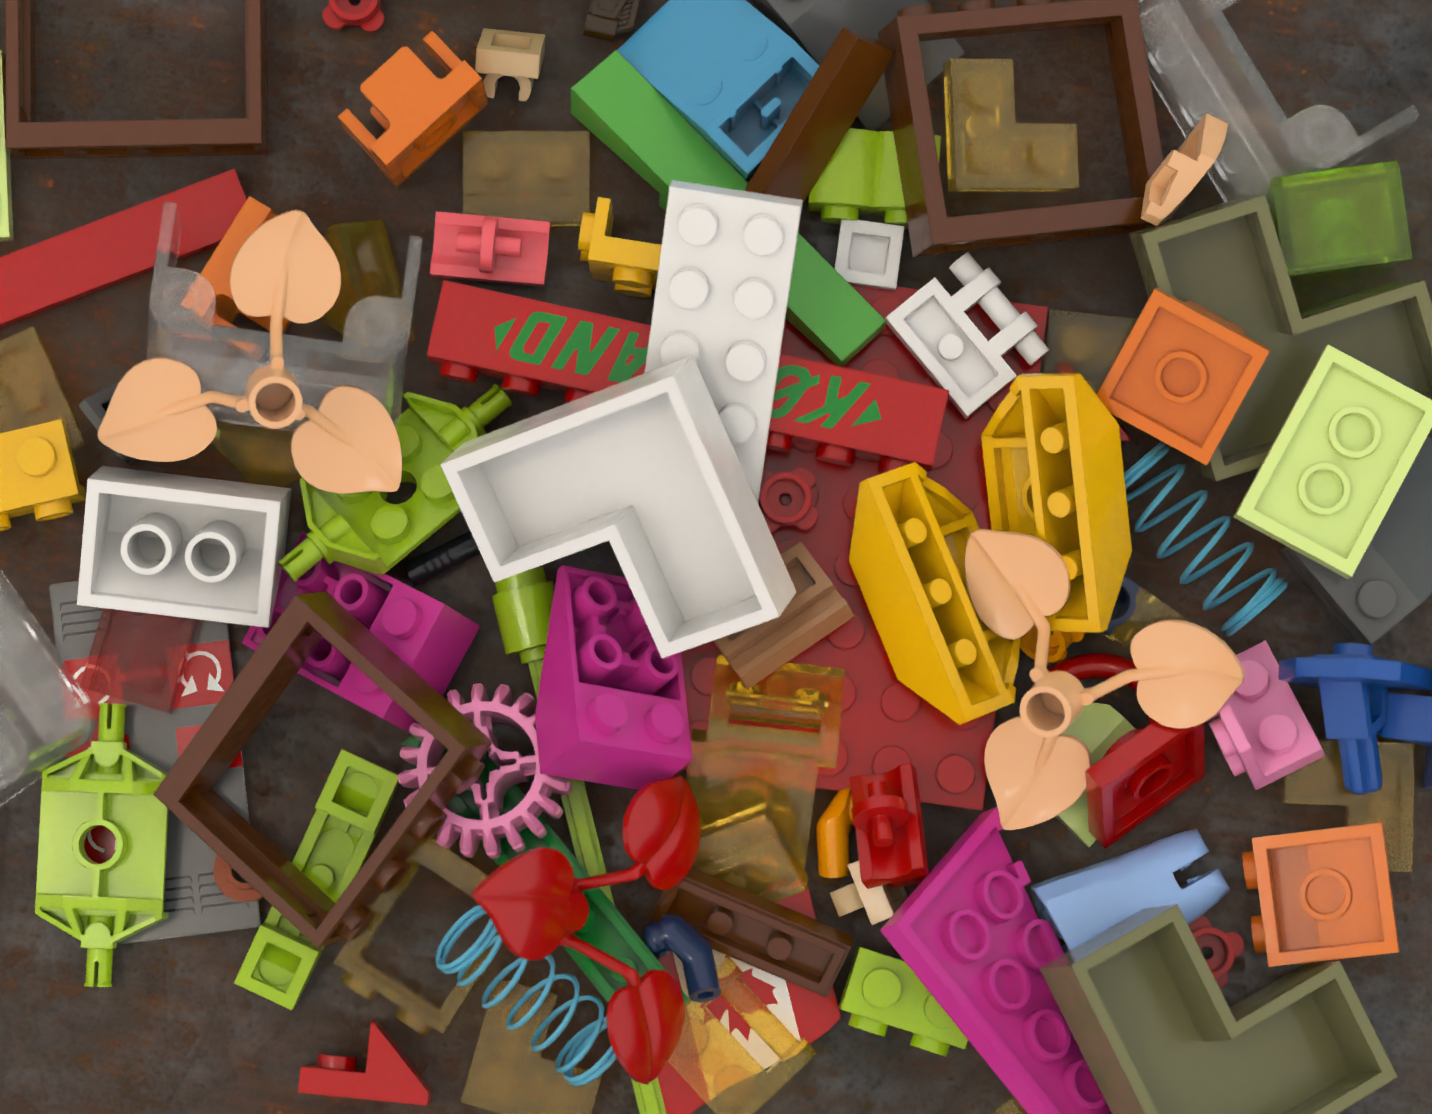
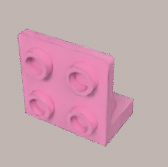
(1263, 723)

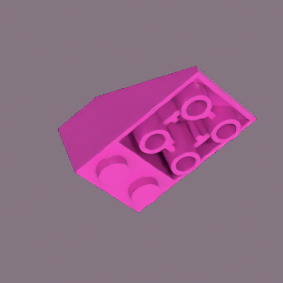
(410, 623)
(605, 694)

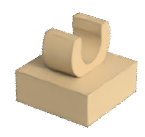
(509, 54)
(878, 902)

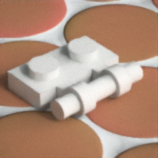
(951, 345)

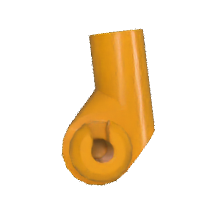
(833, 836)

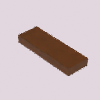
(822, 116)
(758, 930)

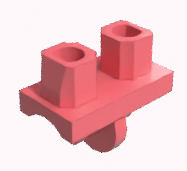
(490, 249)

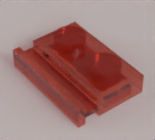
(139, 657)

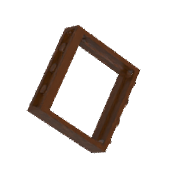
(130, 137)
(915, 144)
(191, 781)

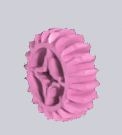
(515, 770)

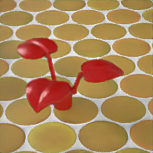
(542, 905)

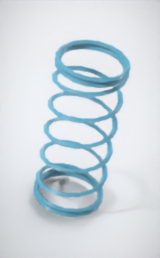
(1267, 593)
(579, 1043)

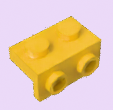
(617, 260)
(38, 473)

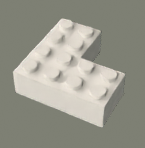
(649, 476)

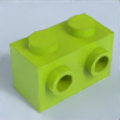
(887, 993)

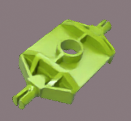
(375, 534)
(125, 893)

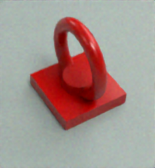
(1141, 768)

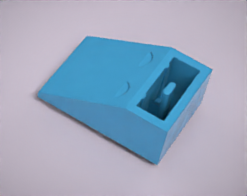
(723, 73)

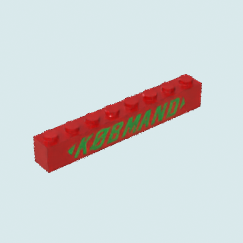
(585, 352)

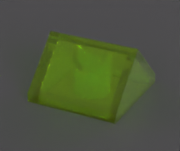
(1340, 220)

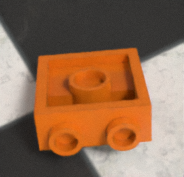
(1322, 895)

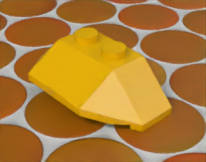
(1061, 478)
(913, 578)

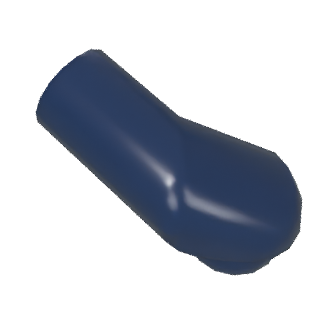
(691, 948)

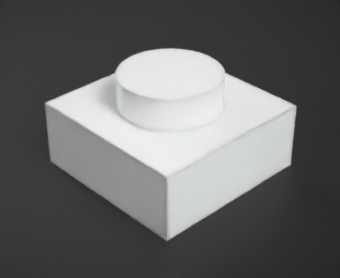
(869, 253)

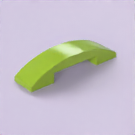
(331, 857)

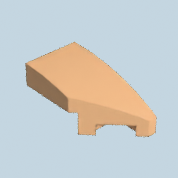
(1183, 170)

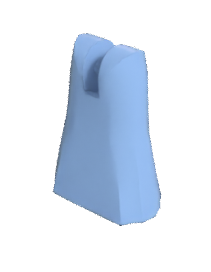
(1108, 892)

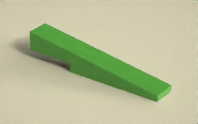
(665, 147)

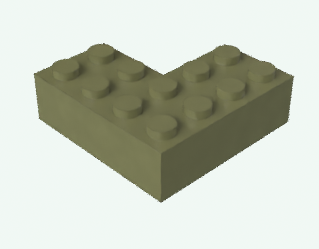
(1236, 268)
(1173, 1046)

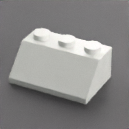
(182, 546)

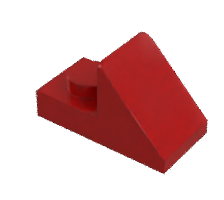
(387, 1075)

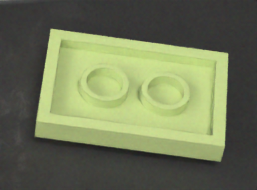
(1337, 462)

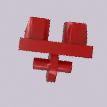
(889, 828)

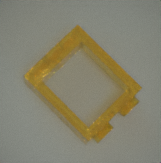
(369, 980)

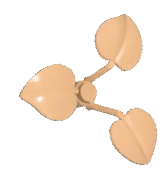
(340, 448)
(1029, 764)

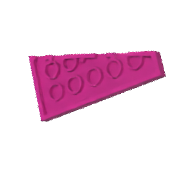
(980, 957)

